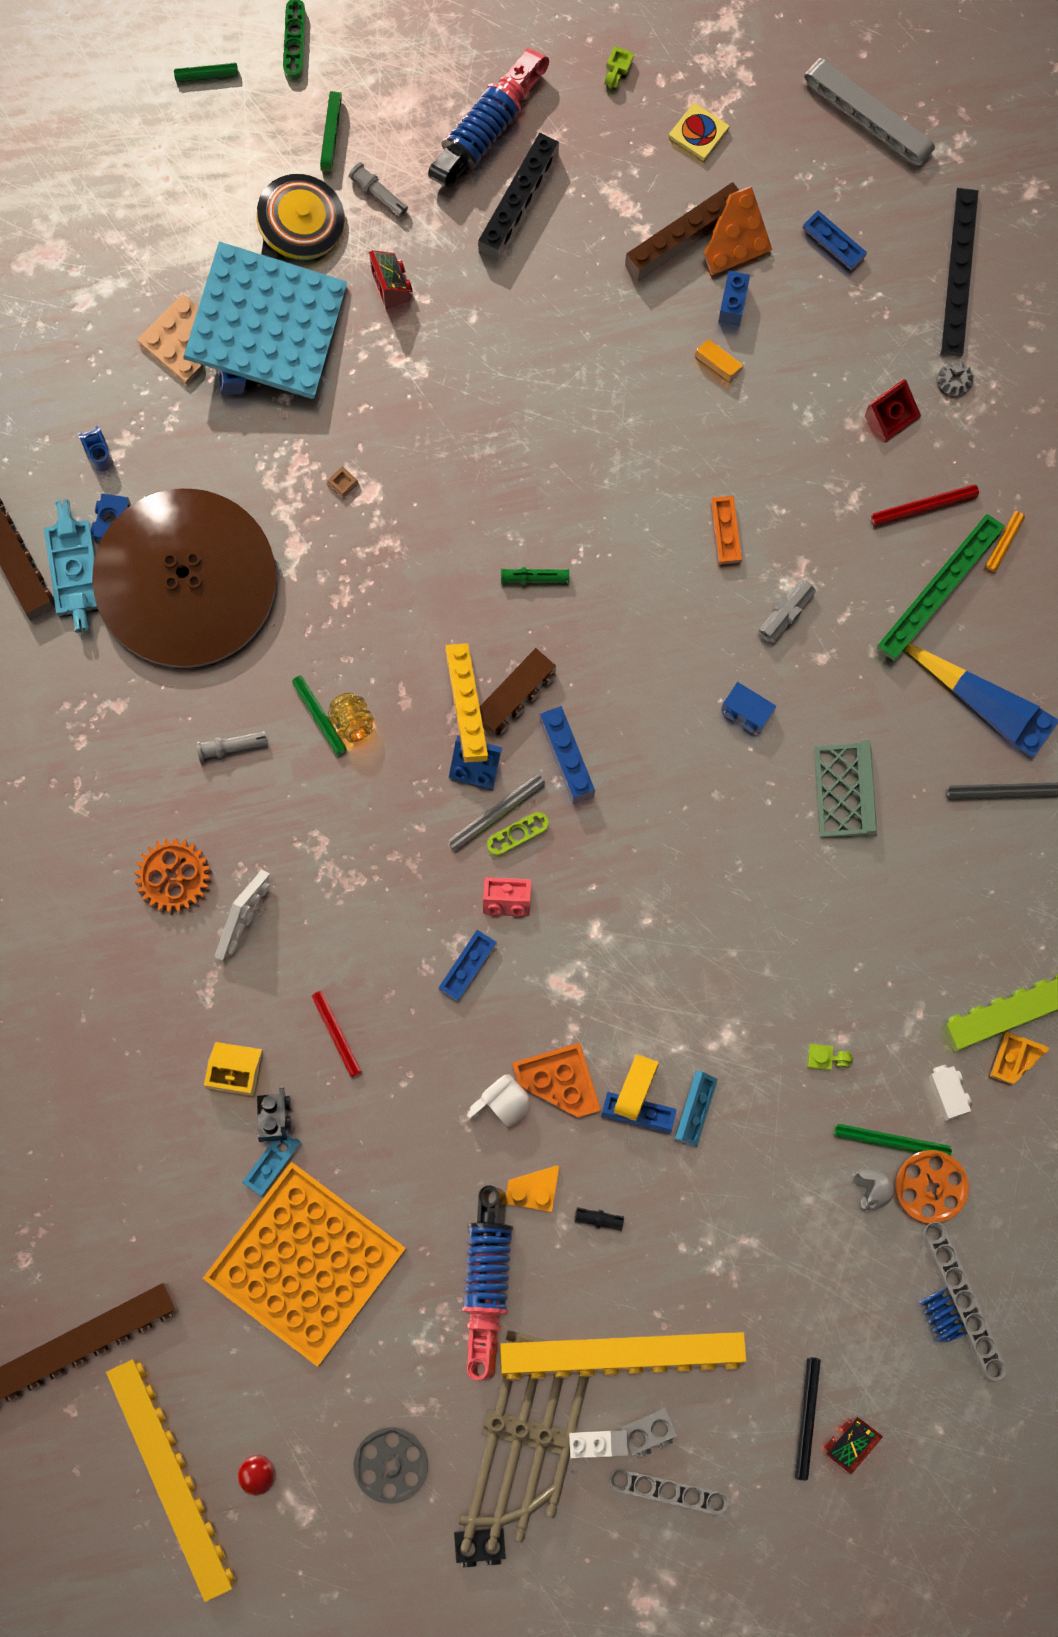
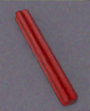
(336, 1034)

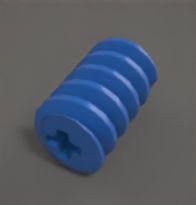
(942, 1317)

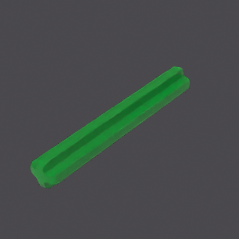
(319, 715)

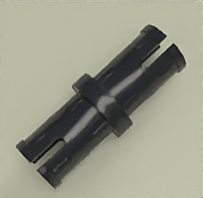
(599, 1219)

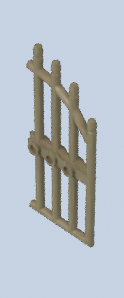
(529, 1434)

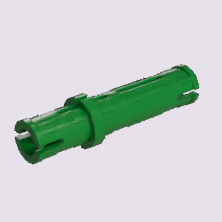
(535, 575)

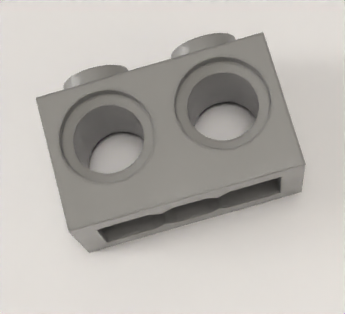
(646, 1427)

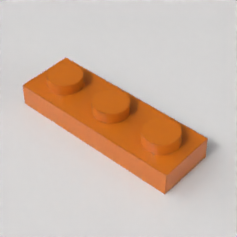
(726, 530)

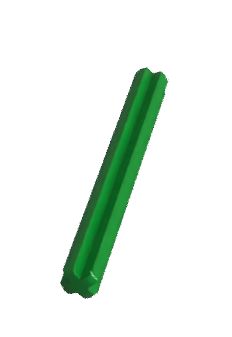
(888, 1140)

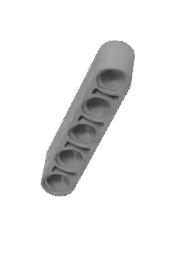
(678, 1499)

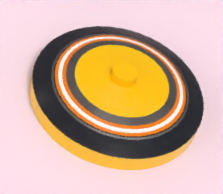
(300, 216)

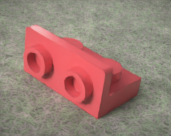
(506, 896)

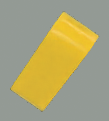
(636, 1087)

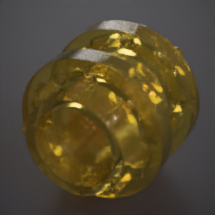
(350, 717)

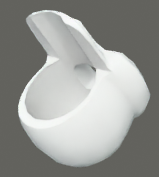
(506, 1100)

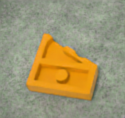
(1015, 1057)
(533, 1190)

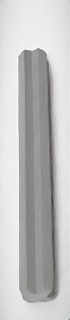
(496, 812)

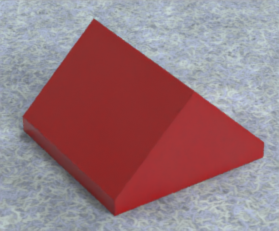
(893, 410)

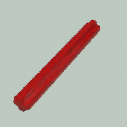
(925, 505)

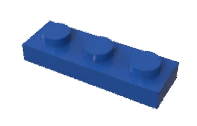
(834, 240)
(467, 965)
(650, 1116)

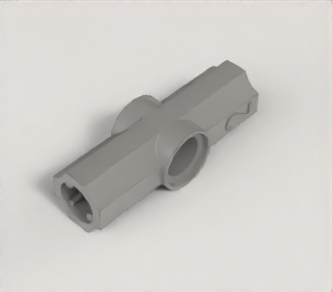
(787, 610)

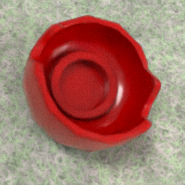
(256, 1475)

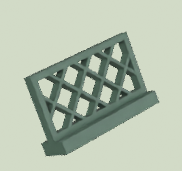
(865, 783)

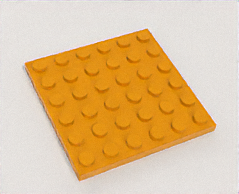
(304, 1264)

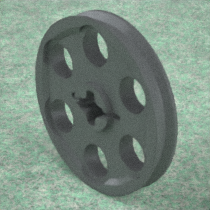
(377, 1465)

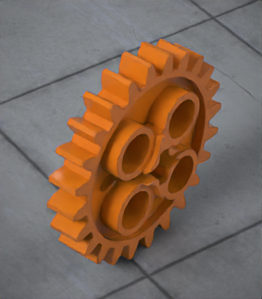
(190, 886)

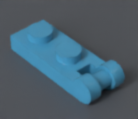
(270, 1165)

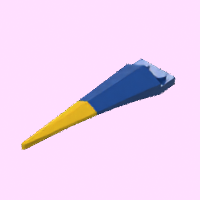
(1012, 716)

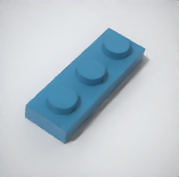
(696, 1108)

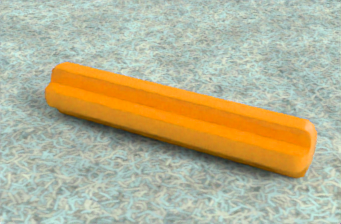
(1005, 541)

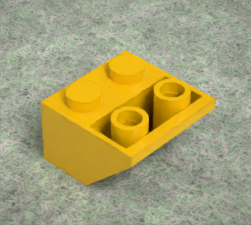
(233, 1069)

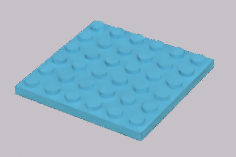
(265, 320)

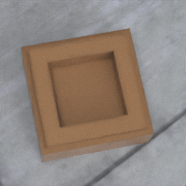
(342, 482)

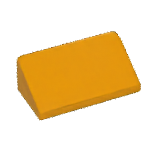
(718, 360)

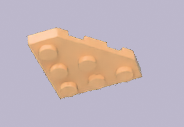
(169, 337)

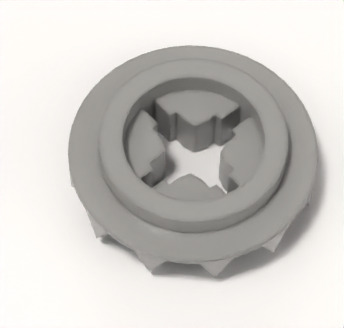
(954, 387)

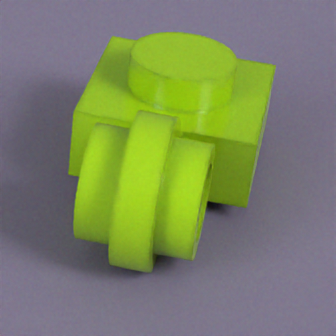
(619, 63)
(822, 1056)

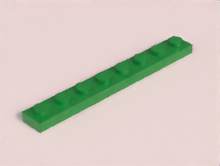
(940, 587)

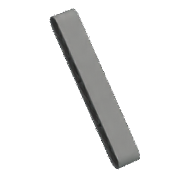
(869, 112)
(973, 1310)

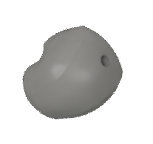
(878, 1186)

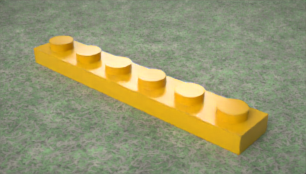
(466, 703)

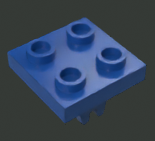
(477, 773)

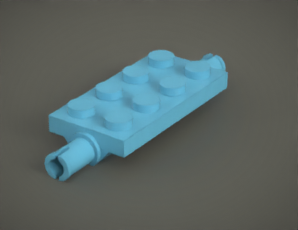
(71, 565)

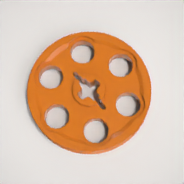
(943, 1190)

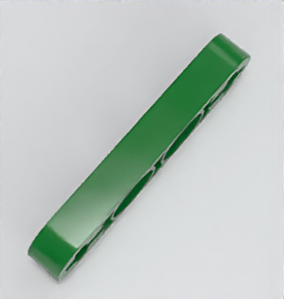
(294, 39)
(331, 131)

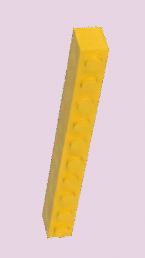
(622, 1354)
(170, 1480)

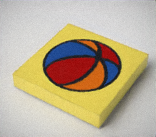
(698, 131)

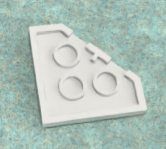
(241, 914)

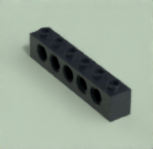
(518, 196)

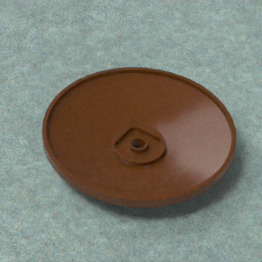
(191, 617)

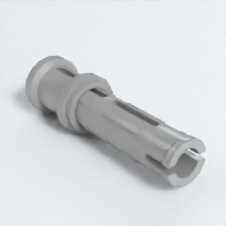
(370, 184)
(220, 747)

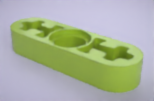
(516, 843)

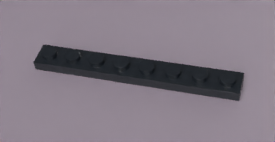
(959, 272)

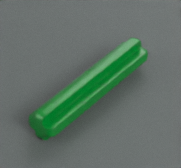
(205, 71)

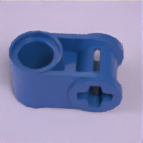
(95, 445)

